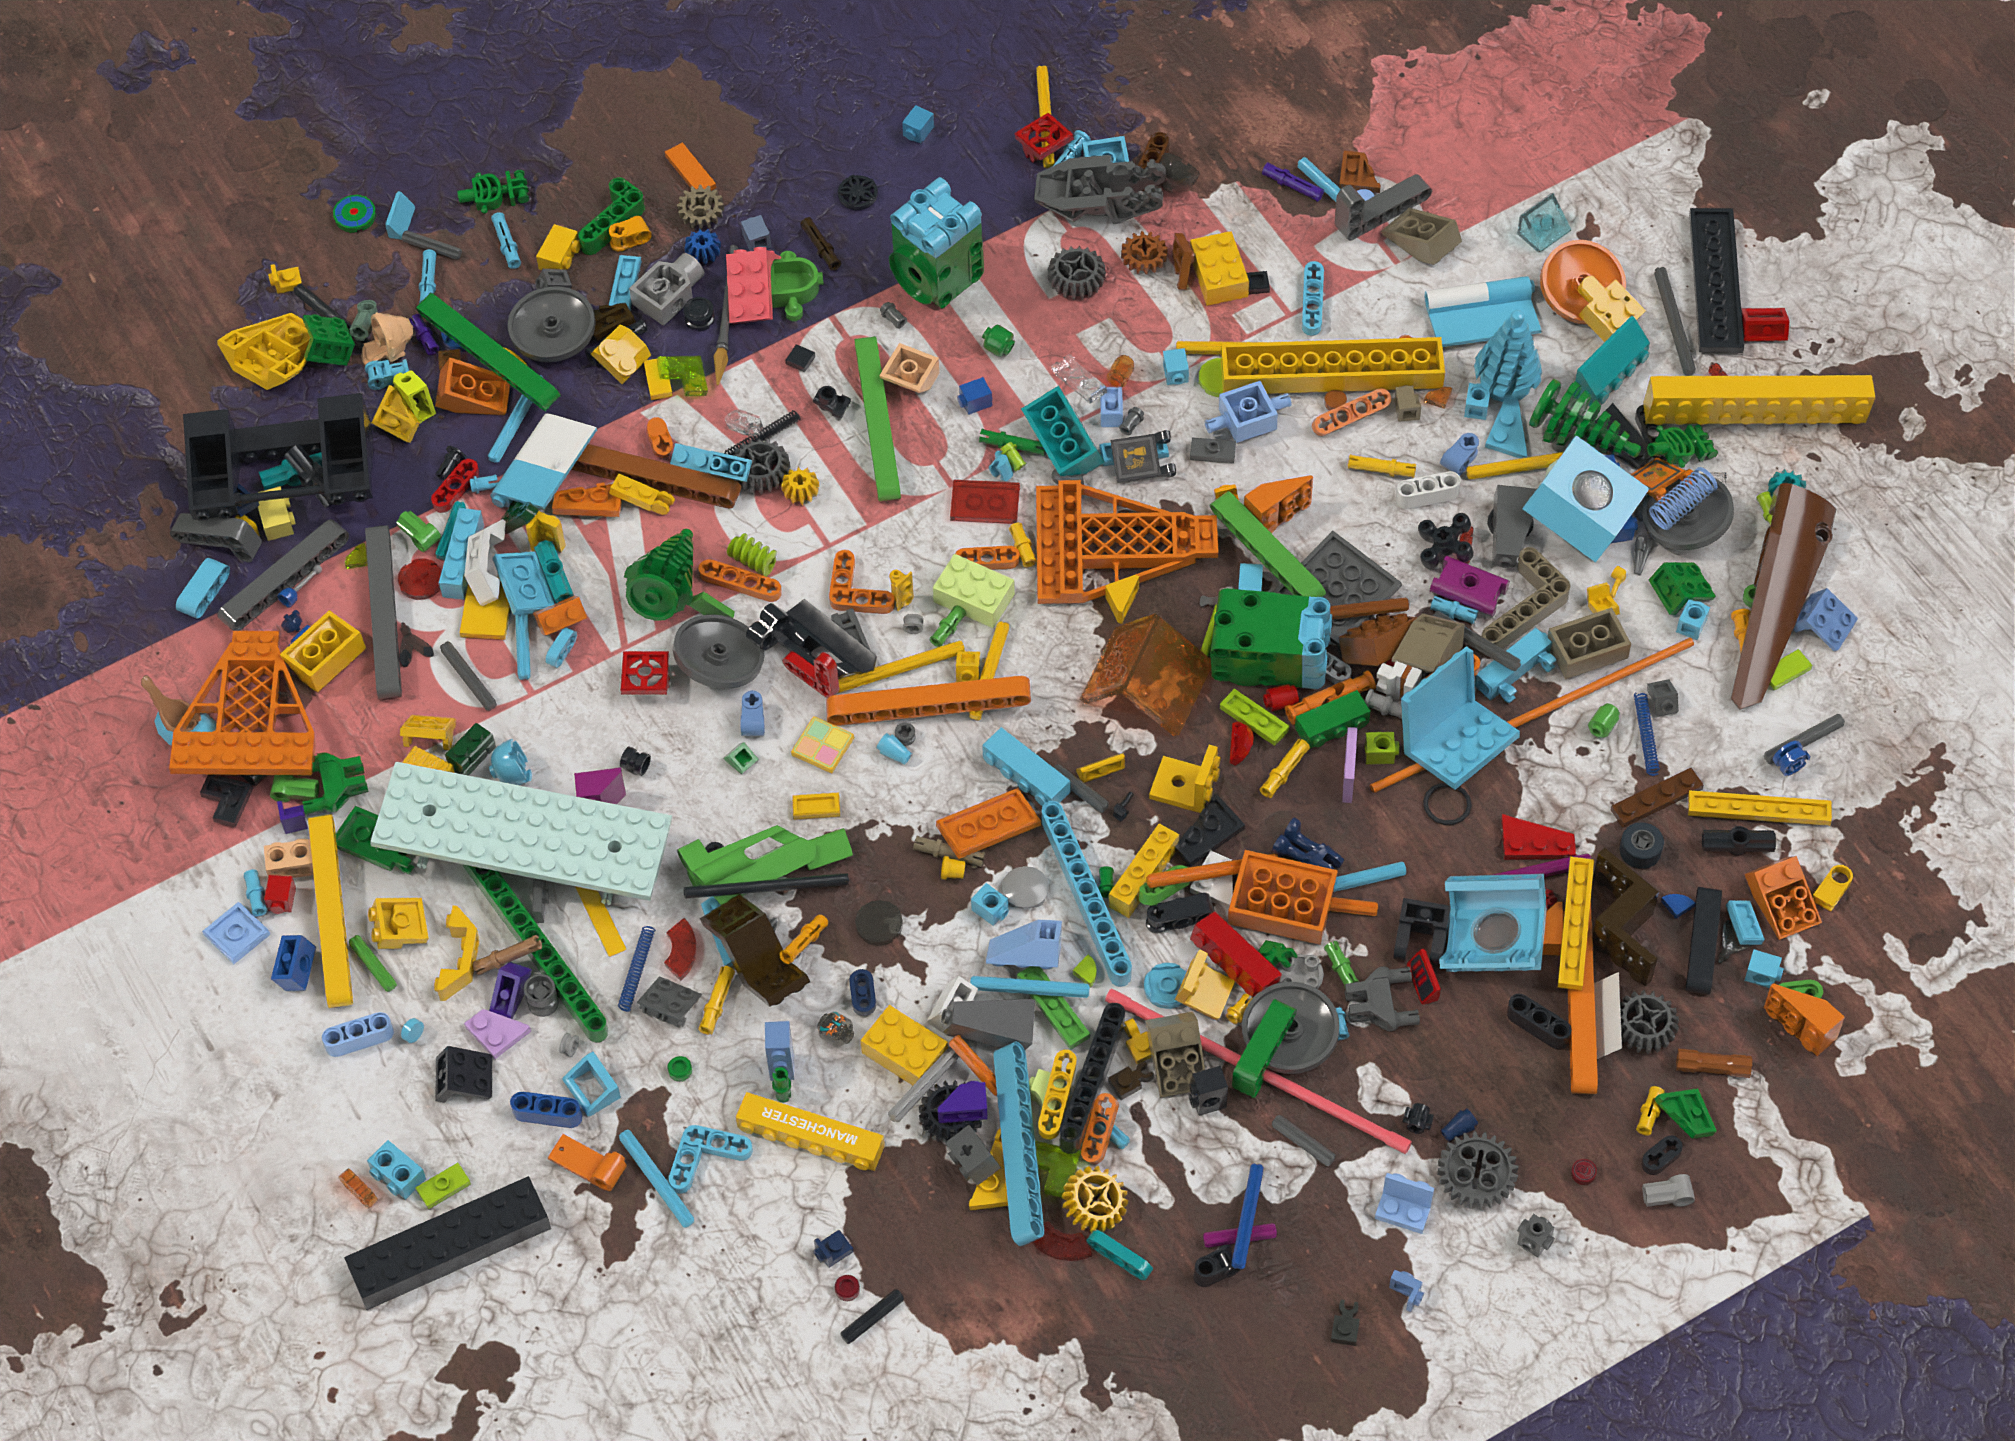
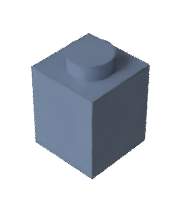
(755, 233)

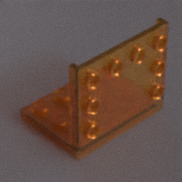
(1151, 669)

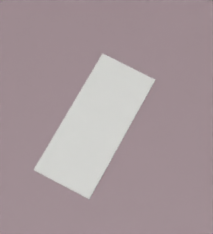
(1607, 1015)

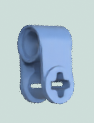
(1461, 453)
(752, 716)

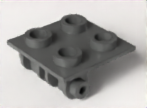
(668, 1000)

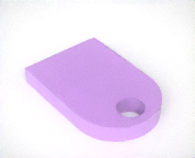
(1349, 769)

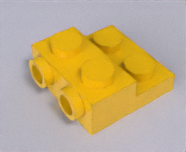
(397, 922)

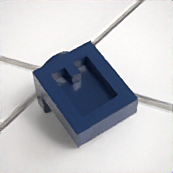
(832, 1248)

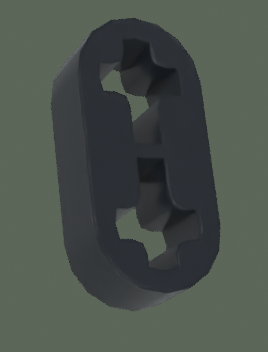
(1664, 1159)

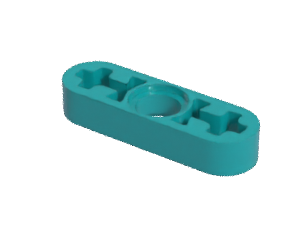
(1119, 1255)

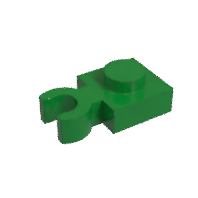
(1277, 953)

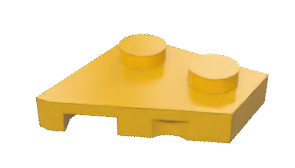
(396, 416)

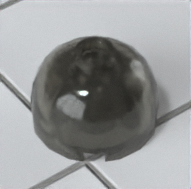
(1178, 175)

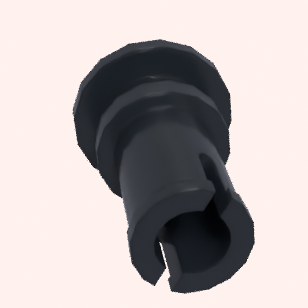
(451, 460)

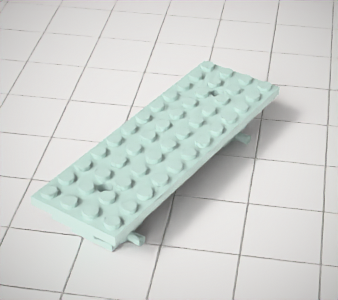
(522, 831)

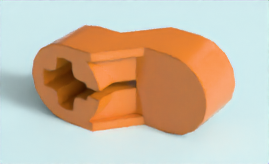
(657, 430)

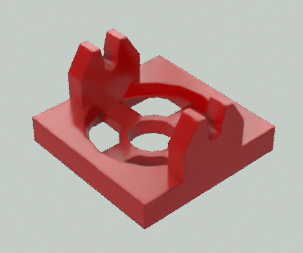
(1061, 133)
(632, 657)

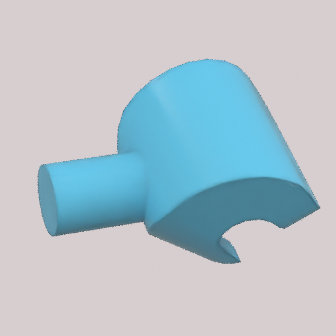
(1001, 466)

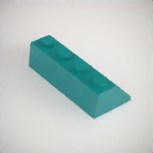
(1613, 361)
(1062, 434)

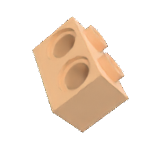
(290, 863)

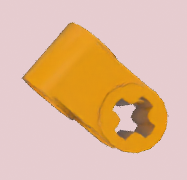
(630, 232)

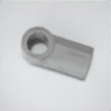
(1675, 1190)

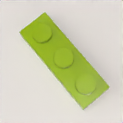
(1254, 716)

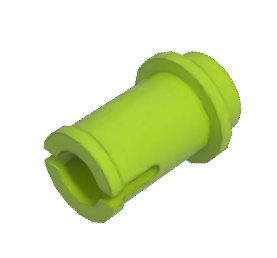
(1013, 456)

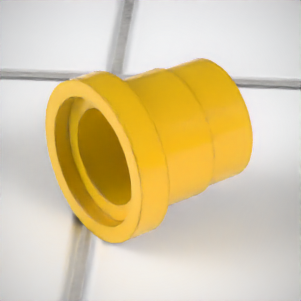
(952, 868)

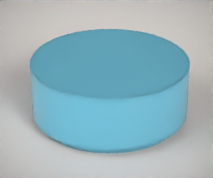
(412, 1030)

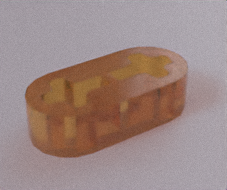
(358, 1188)

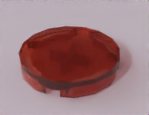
(420, 579)

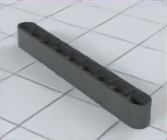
(383, 612)

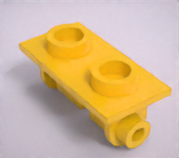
(901, 588)

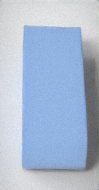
(345, 1034)

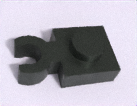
(1345, 1326)

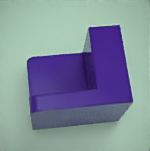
(292, 818)

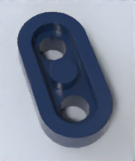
(864, 993)

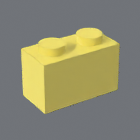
(275, 517)

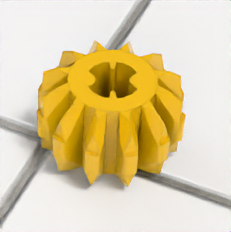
(800, 485)

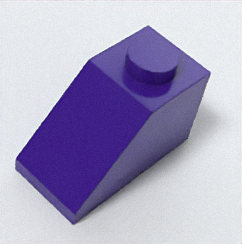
(509, 989)
(965, 1104)

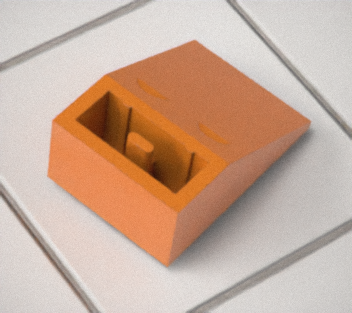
(1279, 500)
(1784, 896)
(1805, 1017)

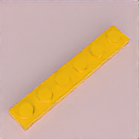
(1759, 808)
(1575, 923)

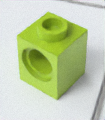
(1380, 756)

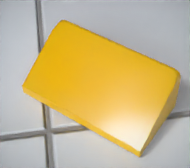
(1101, 768)

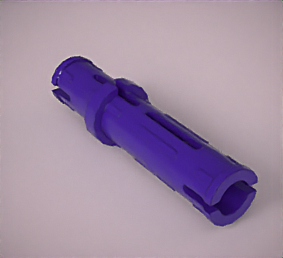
(1285, 178)

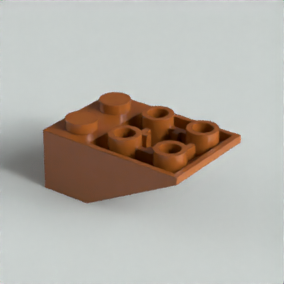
(1375, 639)

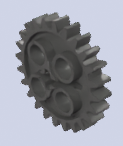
(1455, 1165)

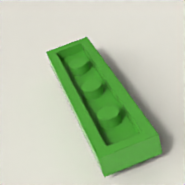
(1057, 1011)

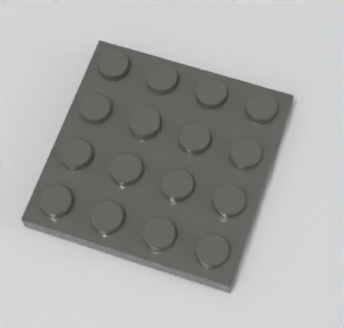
(1347, 579)

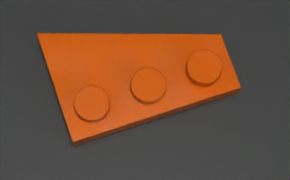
(587, 502)

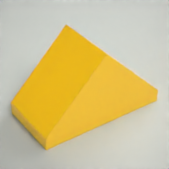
(1121, 595)

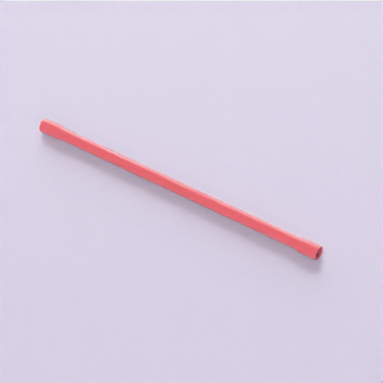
(1388, 1137)

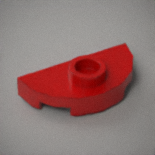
(1240, 742)

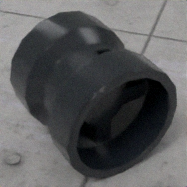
(634, 760)

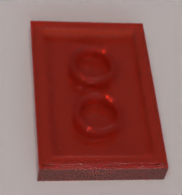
(985, 501)

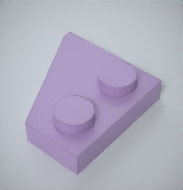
(496, 1031)

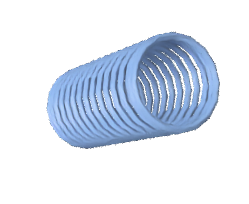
(1702, 486)

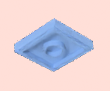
(236, 933)

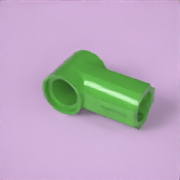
(422, 534)
(288, 787)

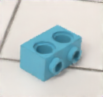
(400, 1166)

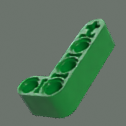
(626, 203)
(1262, 1047)

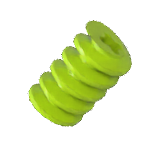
(752, 555)

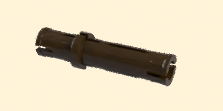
(825, 249)

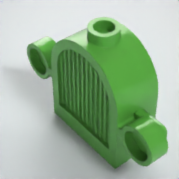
(794, 283)

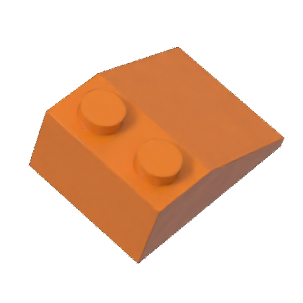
(471, 389)

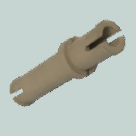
(942, 849)

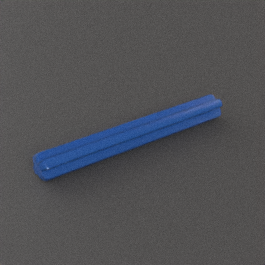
(1247, 1216)

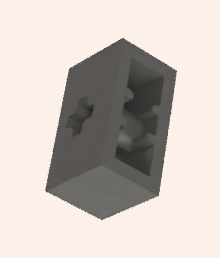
(972, 1155)

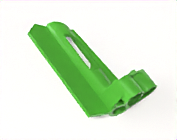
(733, 866)

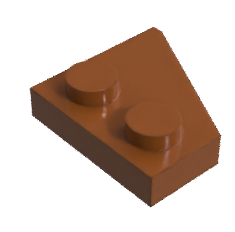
(1358, 172)

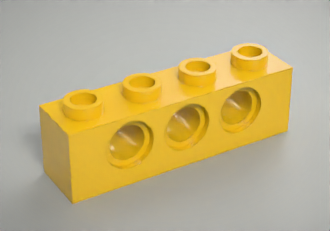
(1150, 859)

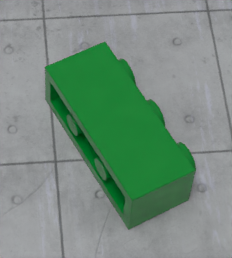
(1332, 719)

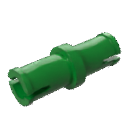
(781, 1084)

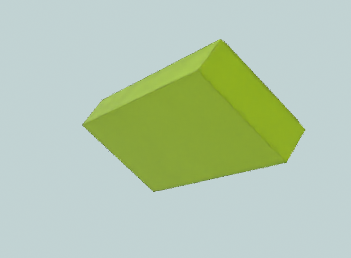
(1790, 668)

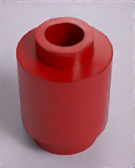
(1280, 696)

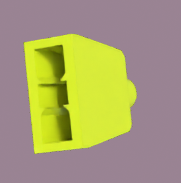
(411, 387)

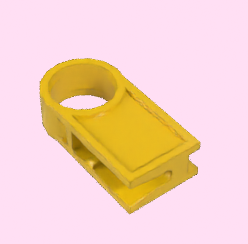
(1831, 891)

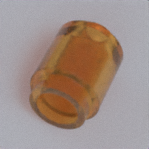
(1120, 371)

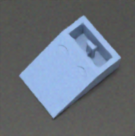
(1028, 945)

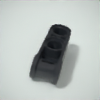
(1179, 913)

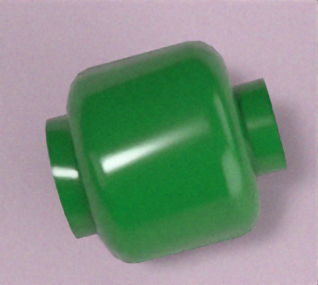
(998, 340)

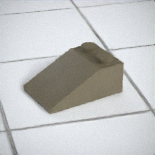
(1423, 235)

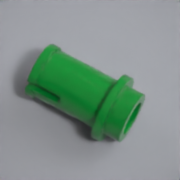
(1106, 881)

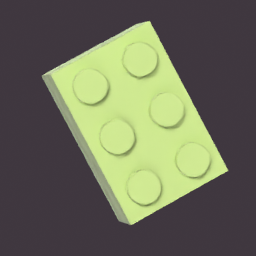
(974, 588)

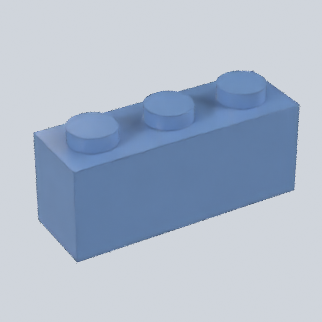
(779, 1047)

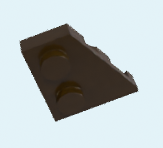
(610, 317)

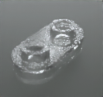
(744, 422)

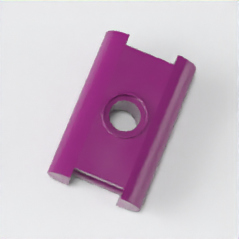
(1454, 581)

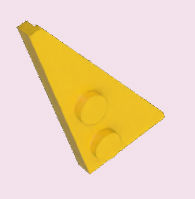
(993, 1190)

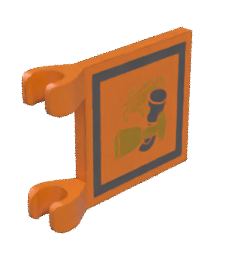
(1659, 475)

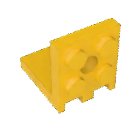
(1197, 781)

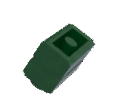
(471, 750)

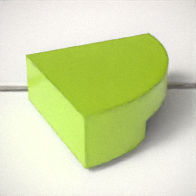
(1086, 970)

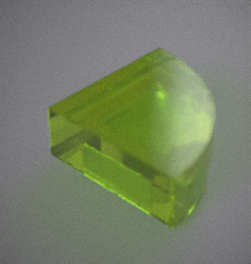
(357, 557)

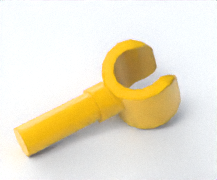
(1620, 576)

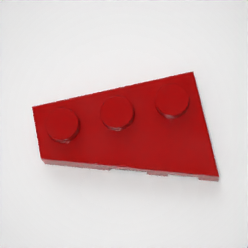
(1534, 841)

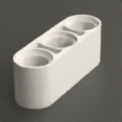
(1418, 494)

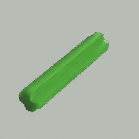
(372, 963)

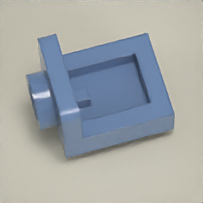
(1409, 1286)

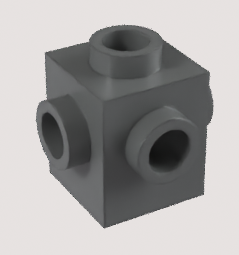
(1535, 1235)

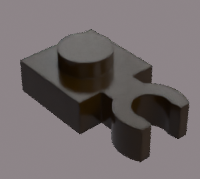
(1128, 1082)

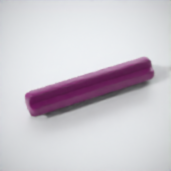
(1229, 1236)

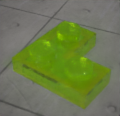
(685, 368)
(1058, 1164)

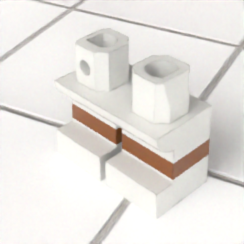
(1398, 679)

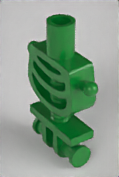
(514, 187)
(1680, 445)

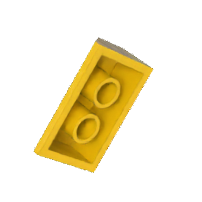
(323, 650)

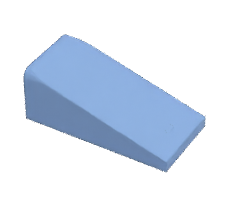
(1112, 407)

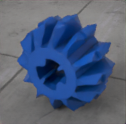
(703, 246)

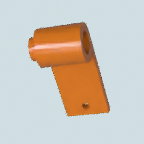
(587, 1163)

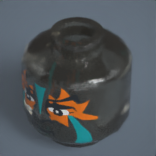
(835, 1029)

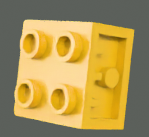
(1204, 988)

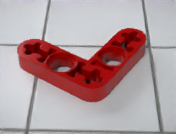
(821, 676)

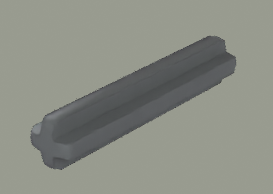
(431, 244)
(1084, 790)
(1303, 1140)

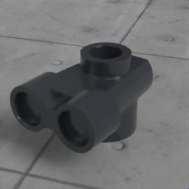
(829, 401)

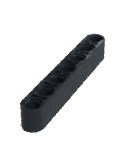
(1092, 1087)

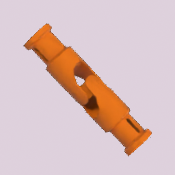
(1329, 694)

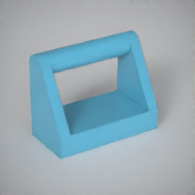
(592, 1063)

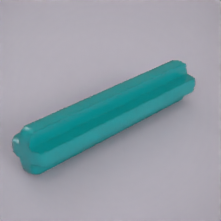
(447, 533)

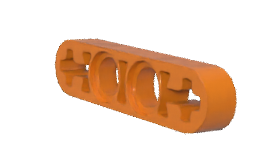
(1352, 414)
(741, 577)

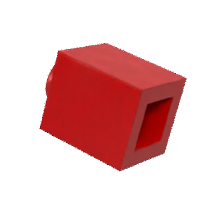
(280, 893)

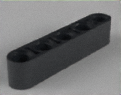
(1703, 940)

